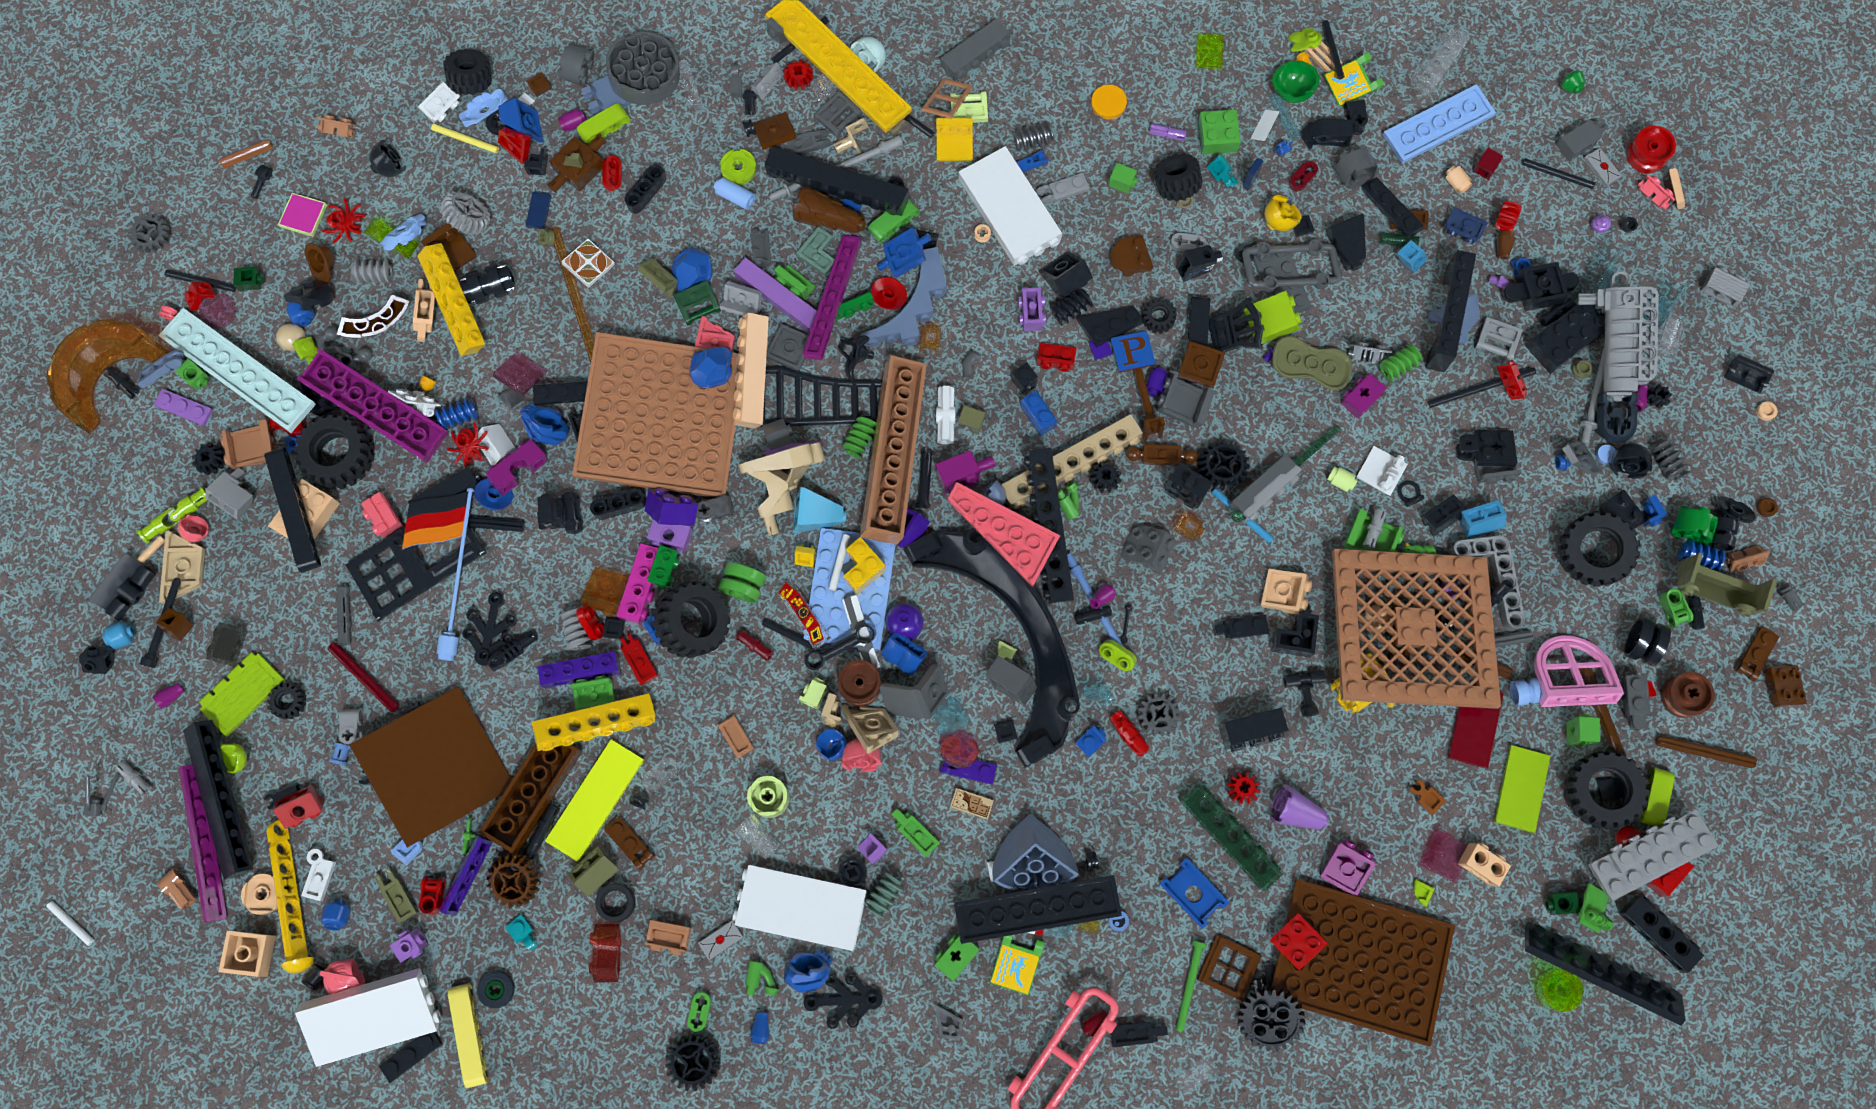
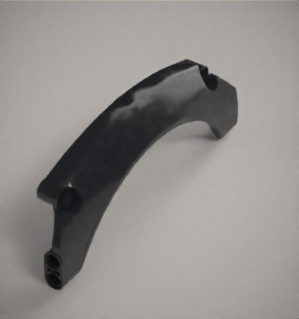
(1054, 675)

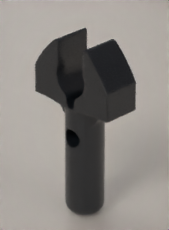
(264, 173)

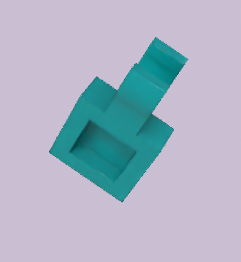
(1221, 171)
(520, 931)

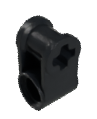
(1357, 112)

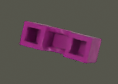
(526, 455)

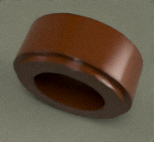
(1767, 507)

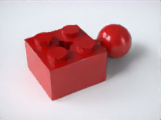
(1665, 884)

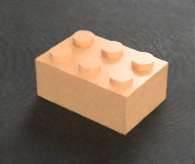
(317, 505)

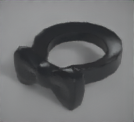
(1419, 497)

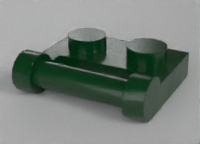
(694, 296)

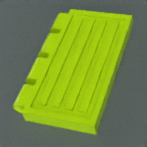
(241, 694)

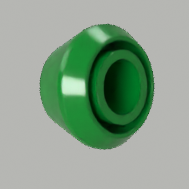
(1574, 82)

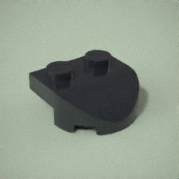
(310, 294)
(1625, 507)

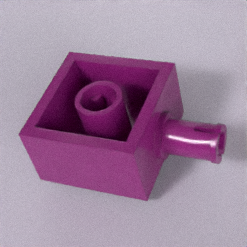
(961, 470)

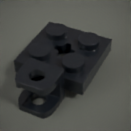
(1480, 449)

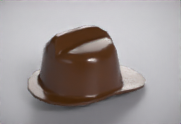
(320, 261)

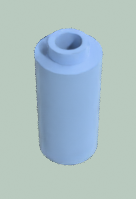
(734, 193)

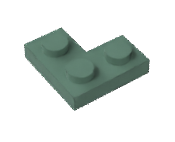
(813, 251)

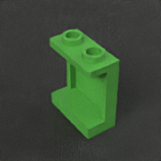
(1386, 540)

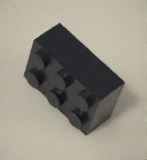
(1253, 730)

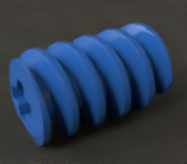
(457, 414)
(1710, 557)

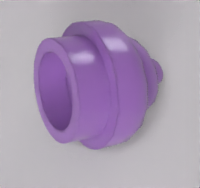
(1601, 223)

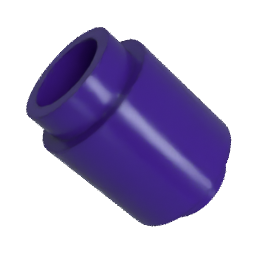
(1155, 382)

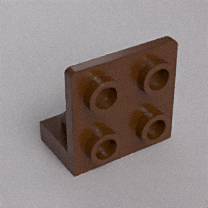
(454, 244)

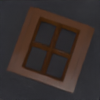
(1213, 959)

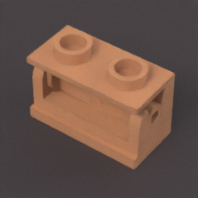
(668, 936)

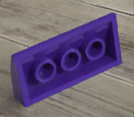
(465, 876)

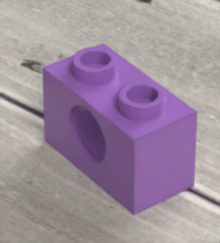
(679, 542)

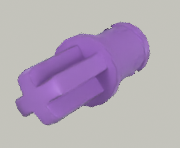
(1168, 132)

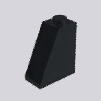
(1349, 241)

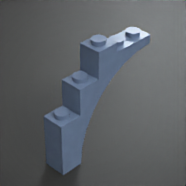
(904, 325)

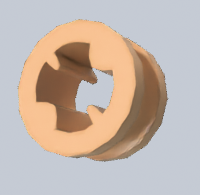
(978, 230)

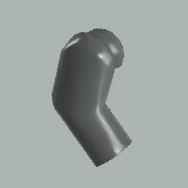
(970, 359)

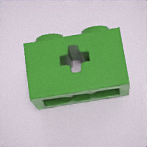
(1583, 731)
(953, 969)

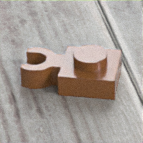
(1429, 798)

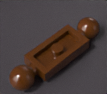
(1162, 455)

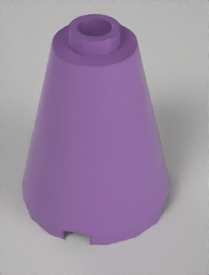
(1297, 810)

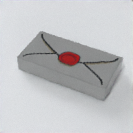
(1602, 167)
(720, 940)

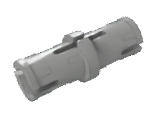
(1374, 529)
(133, 778)

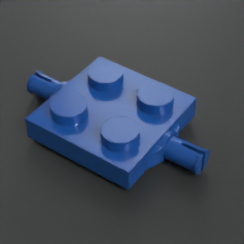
(904, 252)

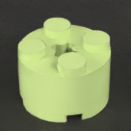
(760, 789)

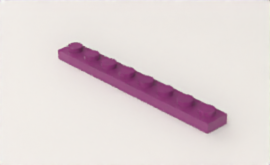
(832, 298)
(203, 849)

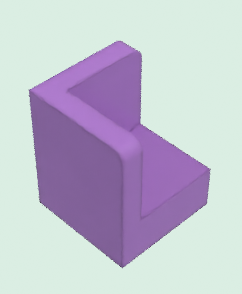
(872, 849)

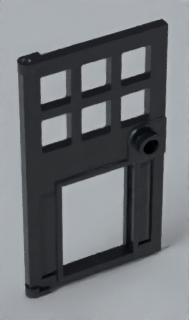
(414, 568)

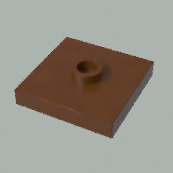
(774, 131)
(1201, 364)

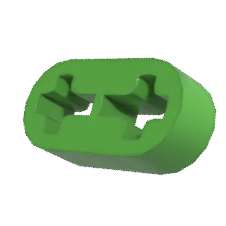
(694, 1010)

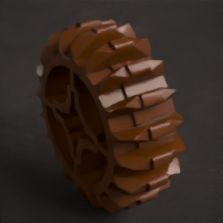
(500, 871)

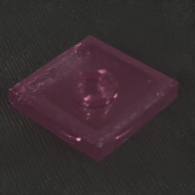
(519, 373)

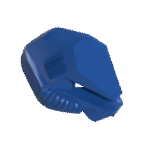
(691, 268)
(711, 367)
(549, 430)
(811, 978)

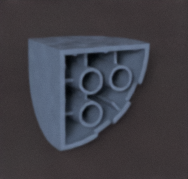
(1033, 858)

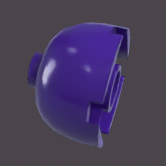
(905, 621)

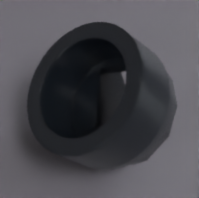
(1633, 224)

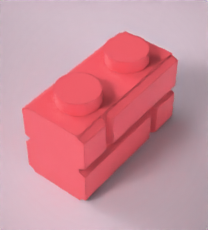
(382, 515)

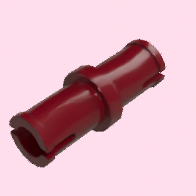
(755, 645)

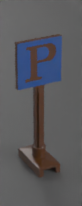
(1135, 353)

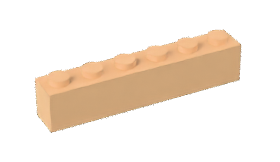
(751, 370)

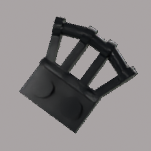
(1225, 328)

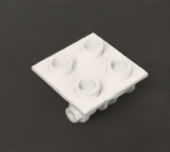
(417, 400)
(1382, 470)

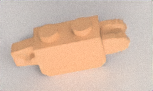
(423, 311)

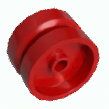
(1651, 149)

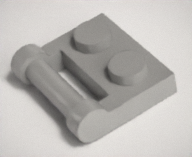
(1501, 333)

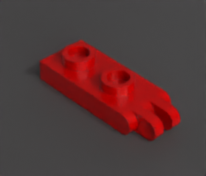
(638, 660)

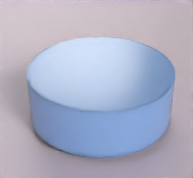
(1604, 454)

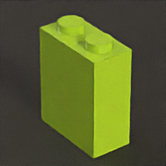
(1277, 316)

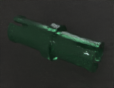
(1397, 239)

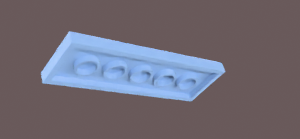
(1439, 123)

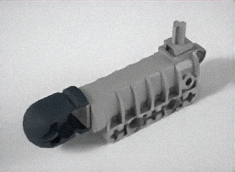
(1624, 351)

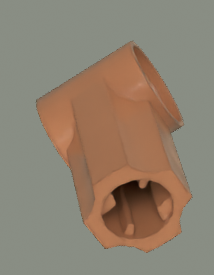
(175, 887)

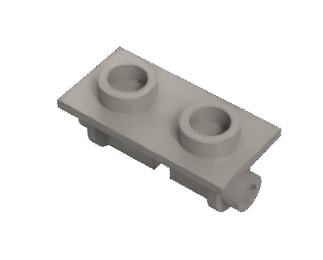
(770, 77)

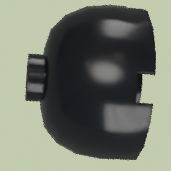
(384, 159)
(1636, 460)

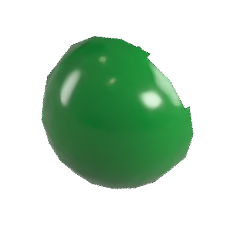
(1295, 81)

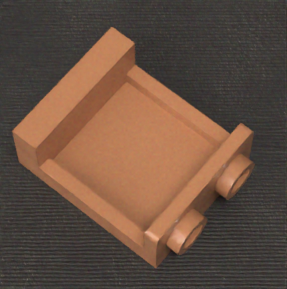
(248, 445)

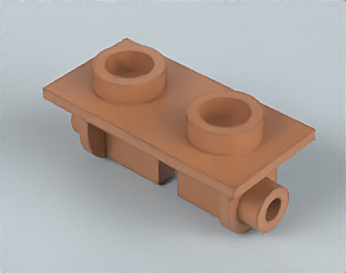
(344, 126)
(1754, 557)

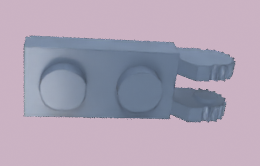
(160, 367)

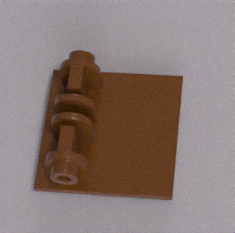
(1787, 686)

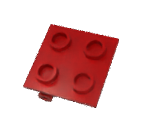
(1298, 941)

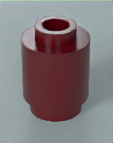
(1093, 1023)

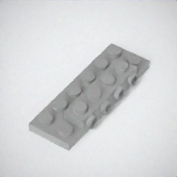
(1652, 854)

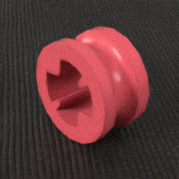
(167, 312)

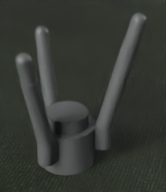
(93, 807)

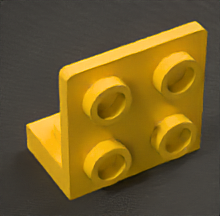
(954, 139)

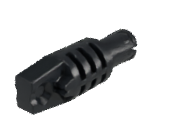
(510, 651)

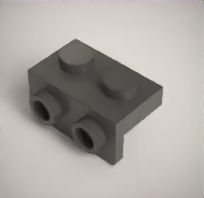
(1492, 474)

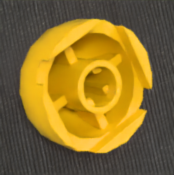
(1281, 215)

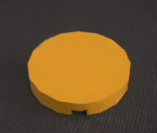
(1109, 101)

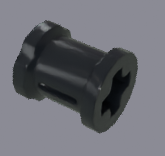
(313, 978)

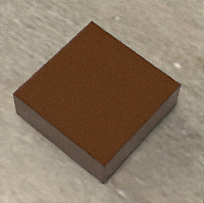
(539, 84)

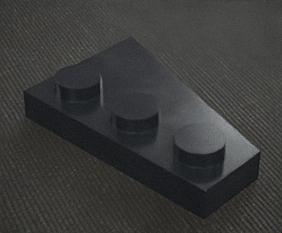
(1109, 324)

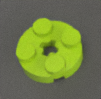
(734, 158)

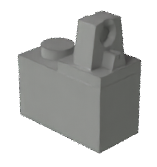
(228, 495)

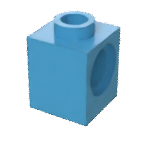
(1412, 256)

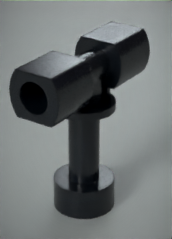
(1305, 683)

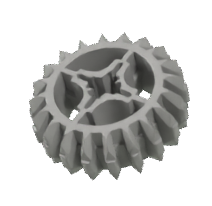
(465, 213)

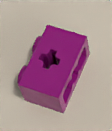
(1359, 405)

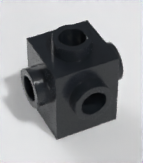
(96, 659)

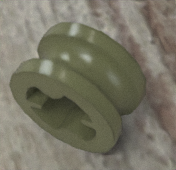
(546, 237)

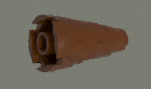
(820, 210)

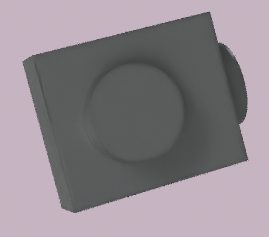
(775, 31)

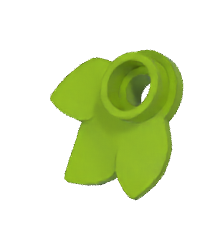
(1306, 38)

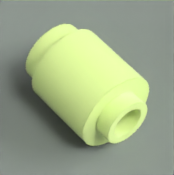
(1342, 479)

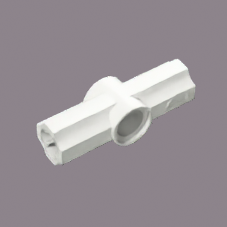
(945, 415)

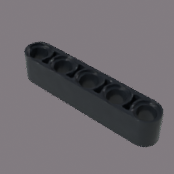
(1199, 321)

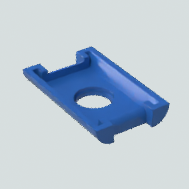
(1210, 896)

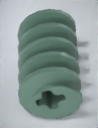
(884, 895)

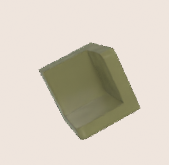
(972, 418)

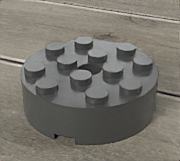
(643, 68)

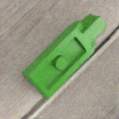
(915, 832)

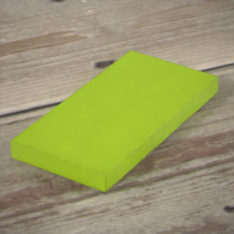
(1522, 789)

